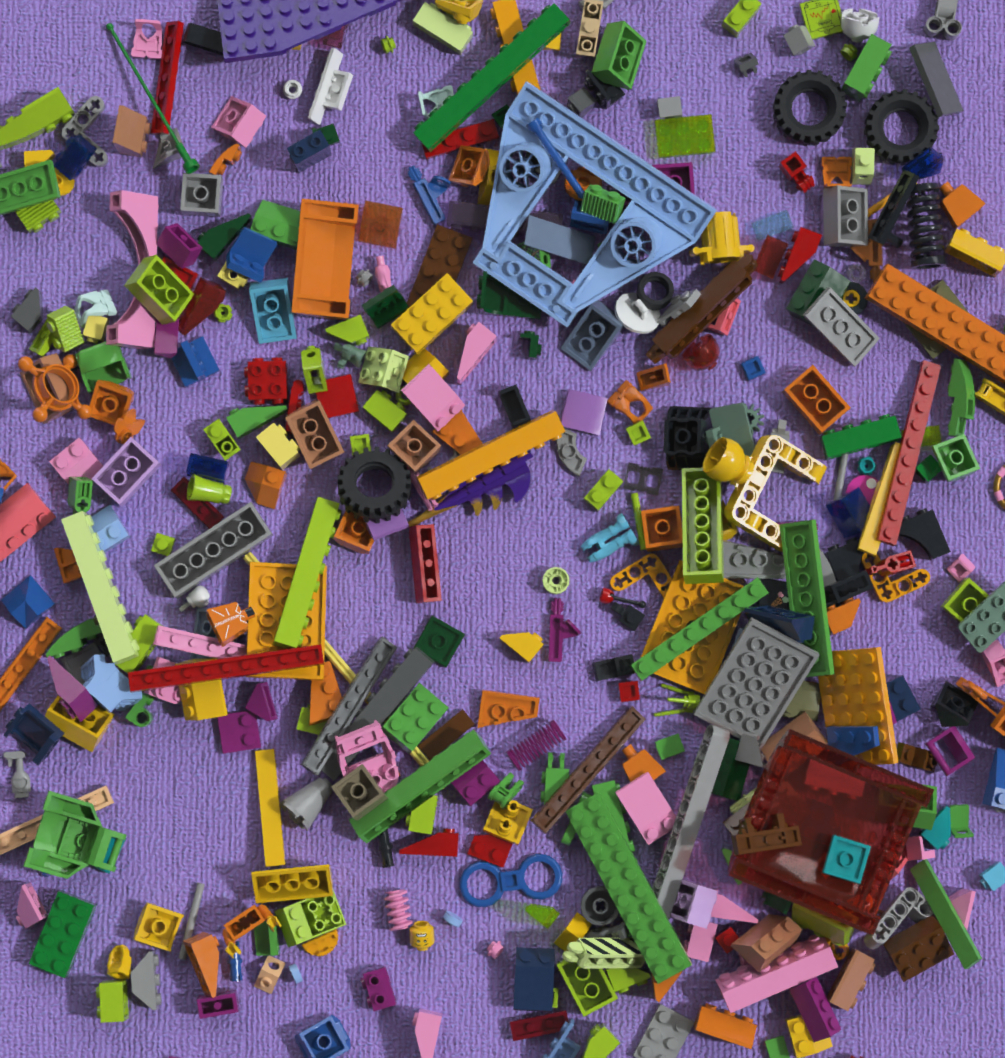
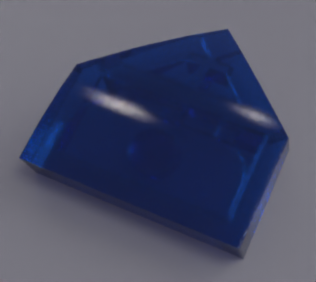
(926, 164)

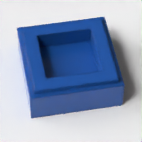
(753, 368)

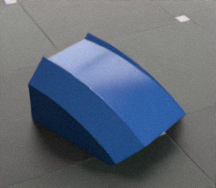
(324, 1039)

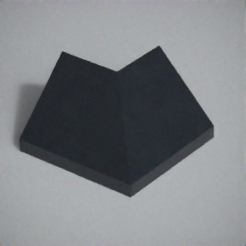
(954, 706)

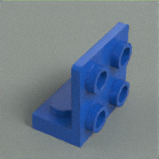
(250, 254)

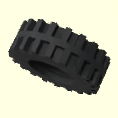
(816, 83)
(904, 102)
(368, 506)

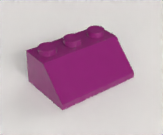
(815, 1009)

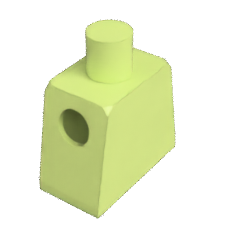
(862, 165)

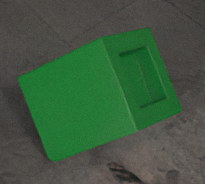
(928, 469)

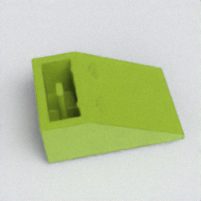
(309, 919)

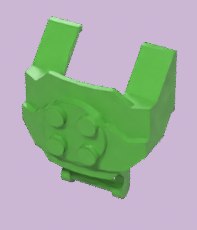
(71, 838)

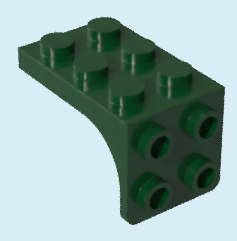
(502, 301)

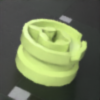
(555, 588)

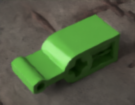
(79, 494)

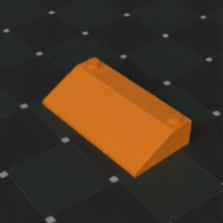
(324, 259)

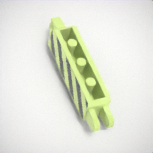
(604, 953)

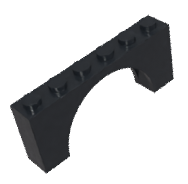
(921, 529)

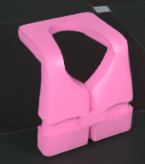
(147, 47)

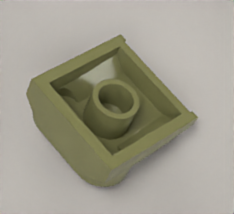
(805, 700)

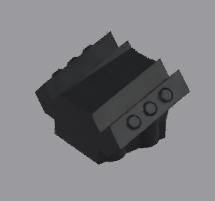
(685, 436)

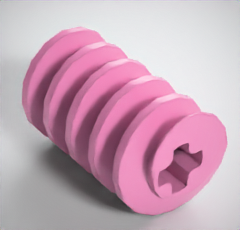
(398, 909)

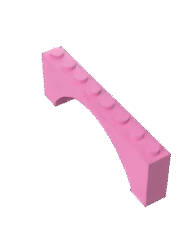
(140, 218)

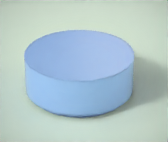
(452, 919)
(295, 973)

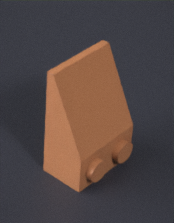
(131, 132)

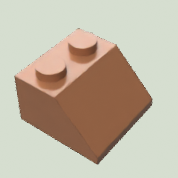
(414, 446)

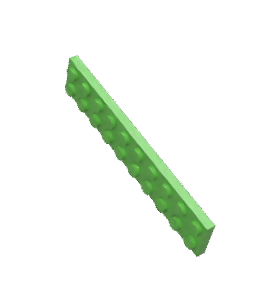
(628, 888)

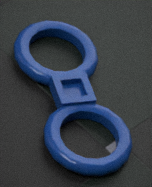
(510, 880)

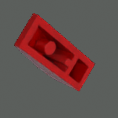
(439, 844)

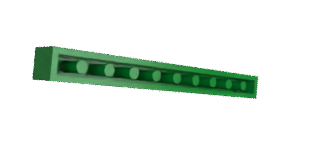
(491, 77)

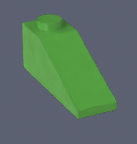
(249, 419)

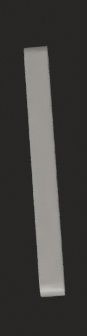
(690, 816)

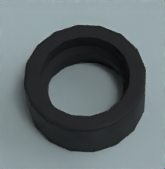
(660, 278)

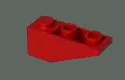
(803, 249)

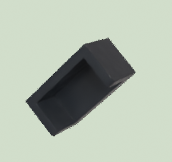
(514, 406)

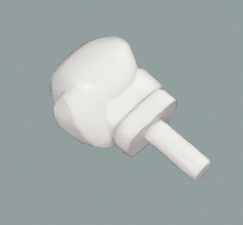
(197, 597)

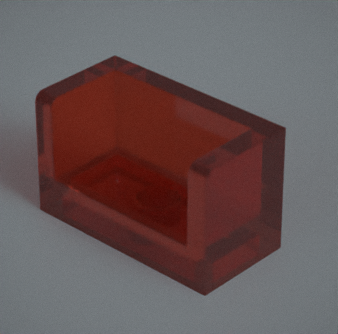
(770, 256)

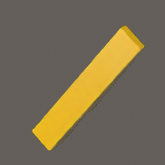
(869, 534)
(270, 808)

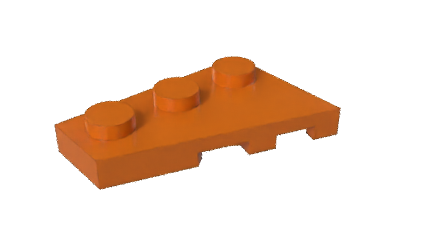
(459, 434)
(324, 696)
(506, 707)

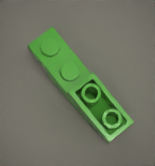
(962, 389)
(75, 638)

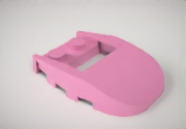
(380, 766)

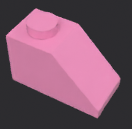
(995, 660)

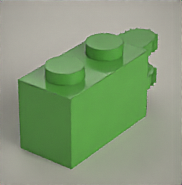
(553, 777)

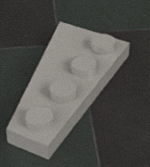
(751, 562)

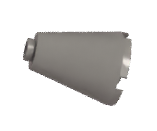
(307, 802)

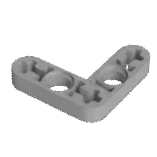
(81, 128)

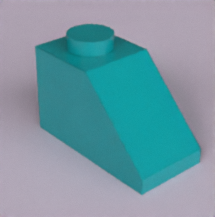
(940, 831)

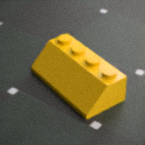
(292, 883)

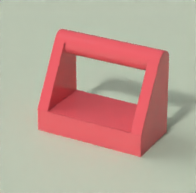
(725, 319)

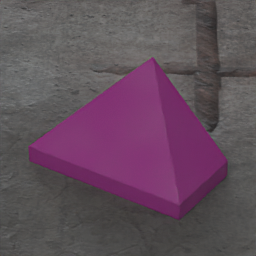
(262, 703)

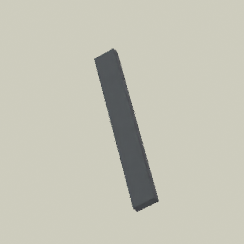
(348, 705)

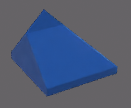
(27, 602)

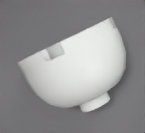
(859, 24)

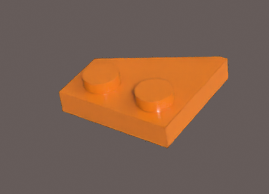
(67, 565)

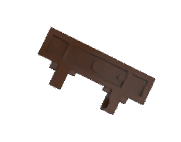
(778, 837)

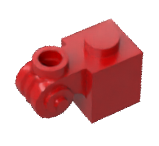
(793, 168)

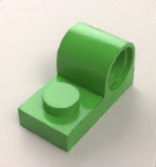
(138, 708)

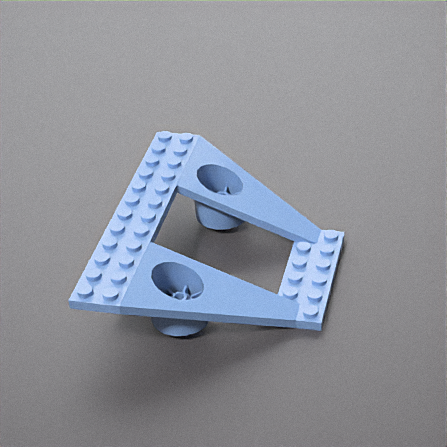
(657, 205)

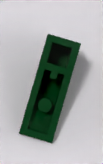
(219, 238)

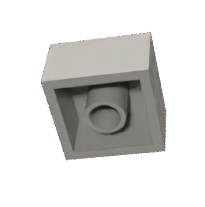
(201, 194)

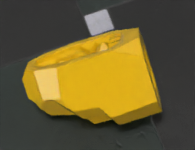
(119, 963)

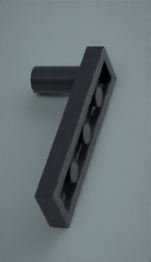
(882, 229)

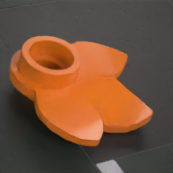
(127, 426)

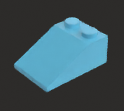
(272, 310)

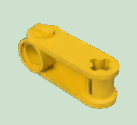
(993, 396)

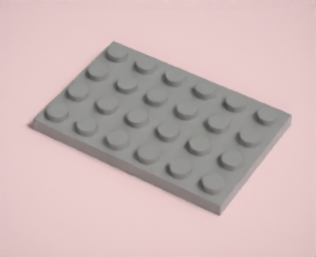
(756, 682)

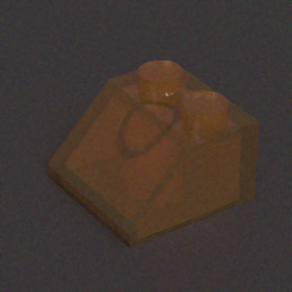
(380, 224)

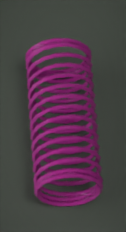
(513, 756)

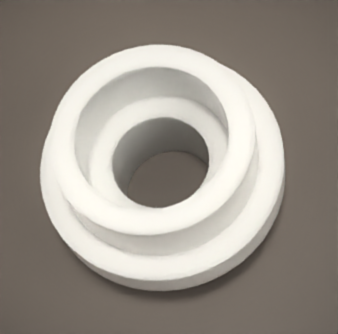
(292, 83)

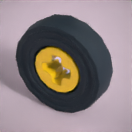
(859, 293)

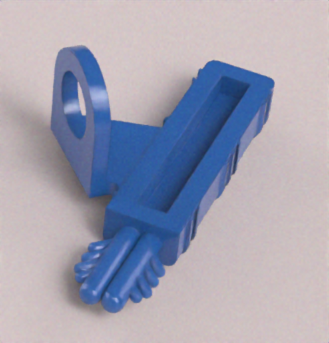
(429, 193)

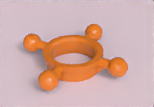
(43, 395)

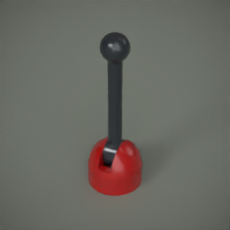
(608, 596)

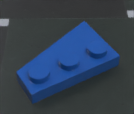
(853, 738)

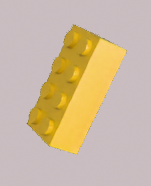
(432, 314)

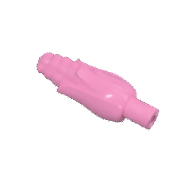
(382, 274)

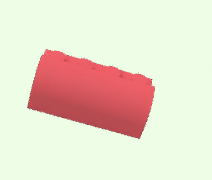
(21, 518)

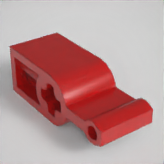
(892, 565)

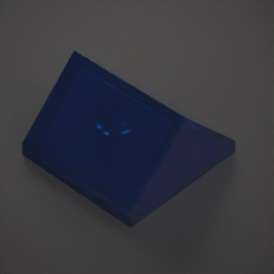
(849, 512)

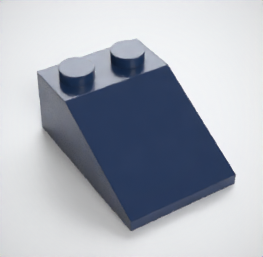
(534, 979)

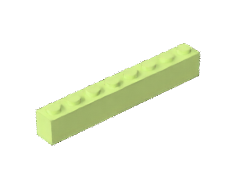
(100, 587)

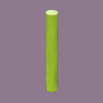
(638, 519)

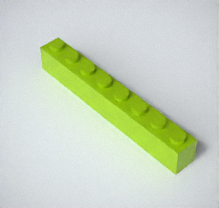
(306, 574)

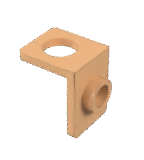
(268, 977)

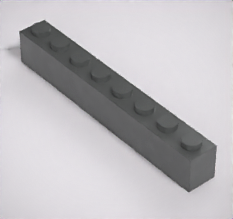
(383, 703)

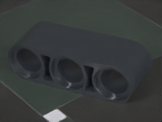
(203, 38)

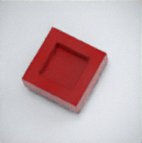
(629, 691)

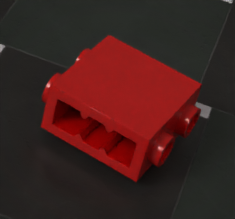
(266, 381)

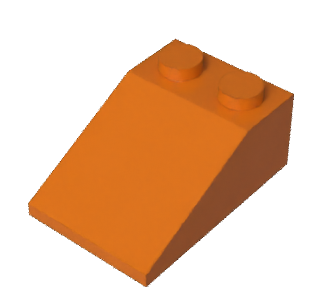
(204, 958)

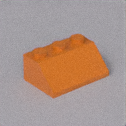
(725, 1025)

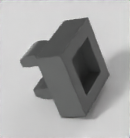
(746, 62)

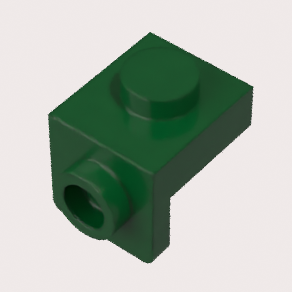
(535, 348)

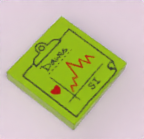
(821, 17)

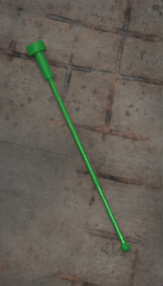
(190, 165)

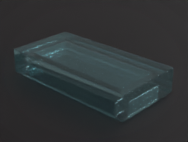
(772, 225)

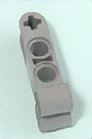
(944, 18)

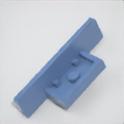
(563, 1046)

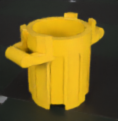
(721, 241)

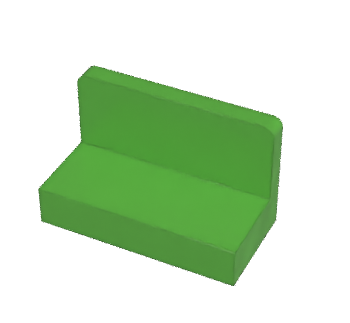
(266, 941)

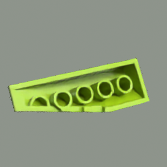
(36, 119)

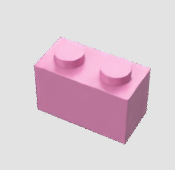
(700, 941)

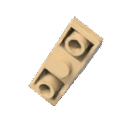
(589, 28)

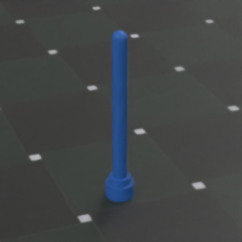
(536, 128)

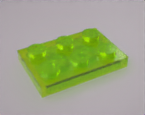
(684, 136)

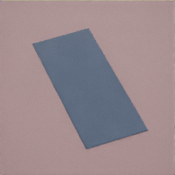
(559, 240)

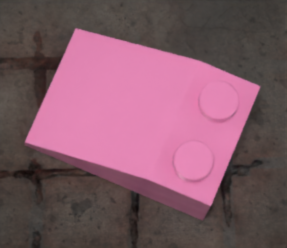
(477, 344)
(433, 397)
(647, 808)
(426, 1031)

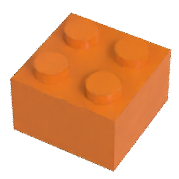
(662, 528)

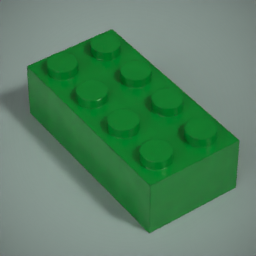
(62, 934)

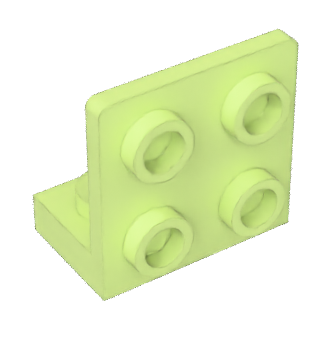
(383, 368)

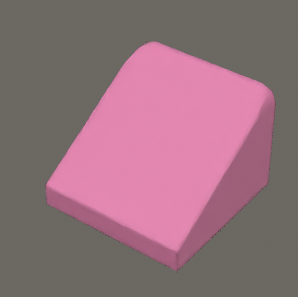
(960, 568)

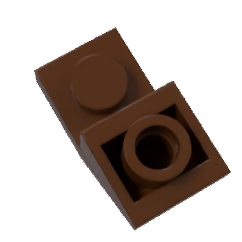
(916, 757)

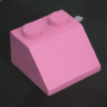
(239, 121)
(76, 461)

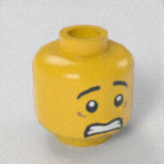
(421, 935)

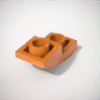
(230, 156)

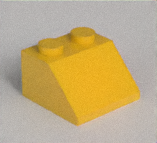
(419, 362)
(801, 1039)

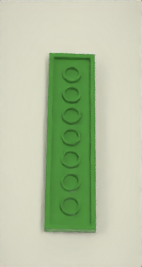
(807, 587)

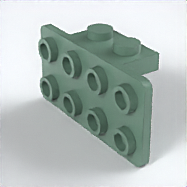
(732, 423)
(985, 621)

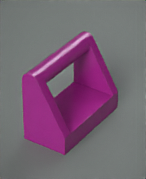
(956, 746)

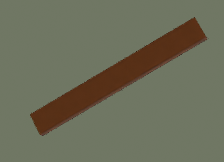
(587, 770)

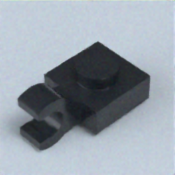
(629, 617)

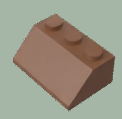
(53, 382)
(314, 434)
(802, 724)
(767, 940)
(850, 979)

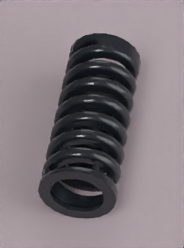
(924, 261)

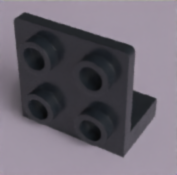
(605, 93)

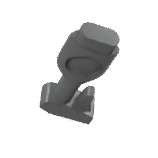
(605, 931)

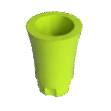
(208, 490)

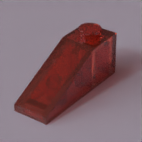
(204, 302)

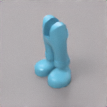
(607, 549)

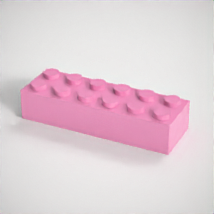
(792, 967)

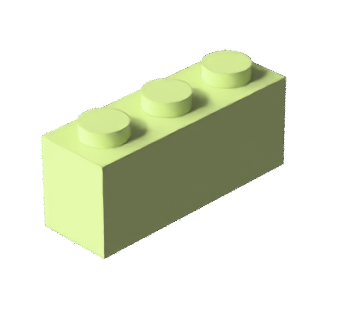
(443, 27)

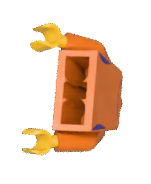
(246, 922)

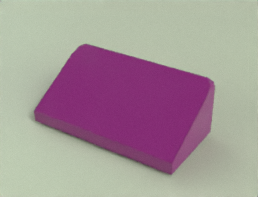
(166, 339)

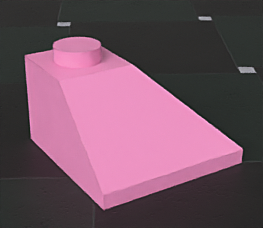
(963, 903)
(29, 908)

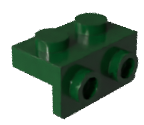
(385, 306)

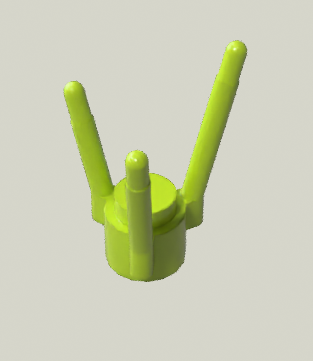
(689, 701)

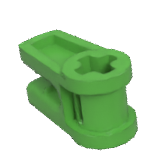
(501, 794)

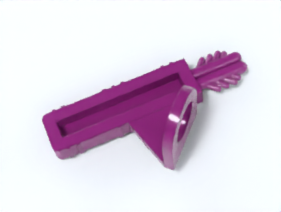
(559, 630)

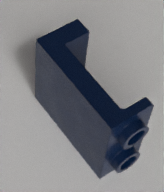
(309, 151)
(34, 731)

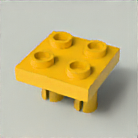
(508, 823)

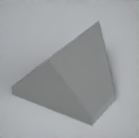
(166, 149)
(749, 750)

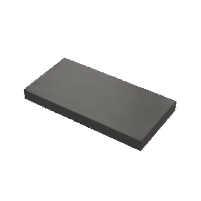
(936, 79)

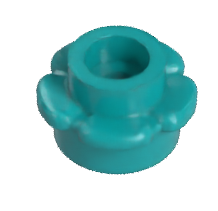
(871, 466)

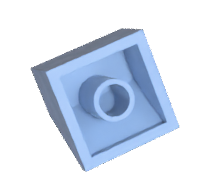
(109, 529)

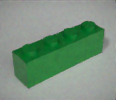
(860, 437)

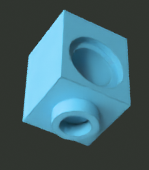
(993, 876)

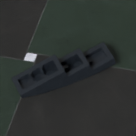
(847, 588)

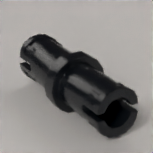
(385, 849)

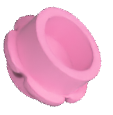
(495, 949)

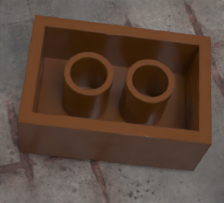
(918, 948)

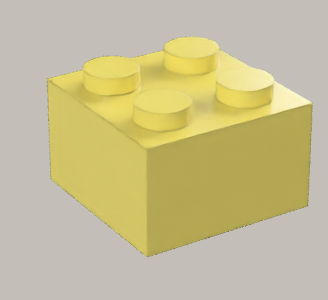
(278, 446)

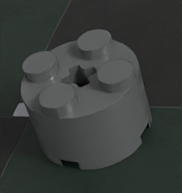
(588, 906)

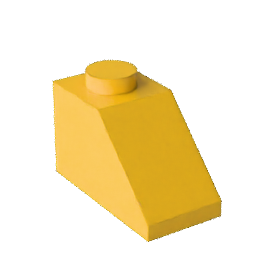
(524, 644)

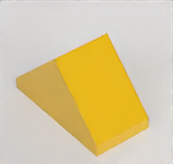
(37, 156)
(575, 929)

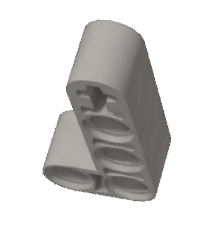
(892, 919)

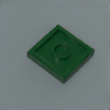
(439, 641)

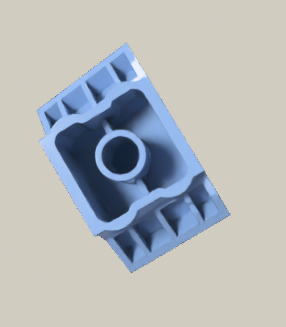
(108, 685)

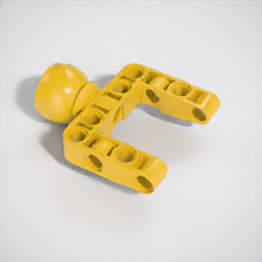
(727, 462)

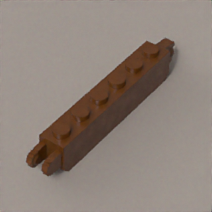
(712, 302)

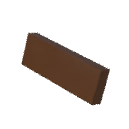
(446, 734)

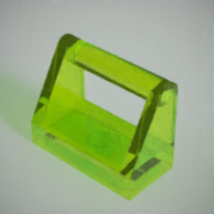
(544, 914)

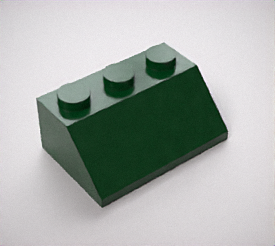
(812, 285)
(731, 774)

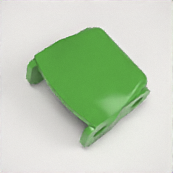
(102, 363)

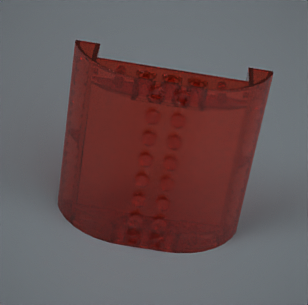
(829, 796)

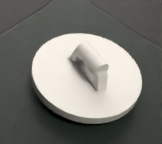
(635, 315)

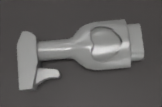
(20, 780)

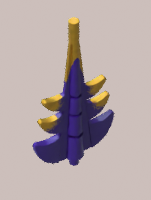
(514, 475)

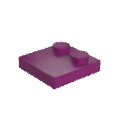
(239, 732)

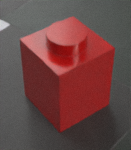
(726, 938)

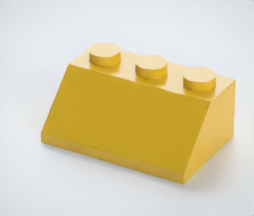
(976, 252)
(202, 699)
(84, 733)

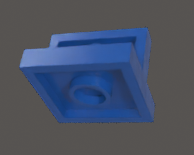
(587, 221)
(194, 361)

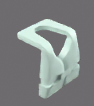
(436, 96)
(101, 303)

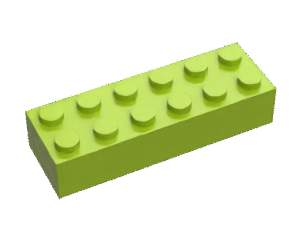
(702, 528)

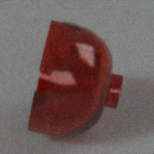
(703, 354)

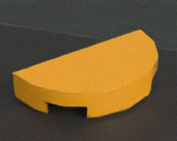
(323, 944)

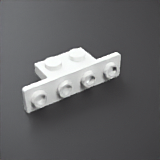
(331, 89)

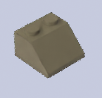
(359, 792)

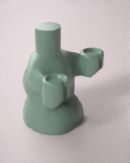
(349, 353)

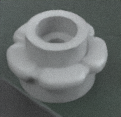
(364, 277)

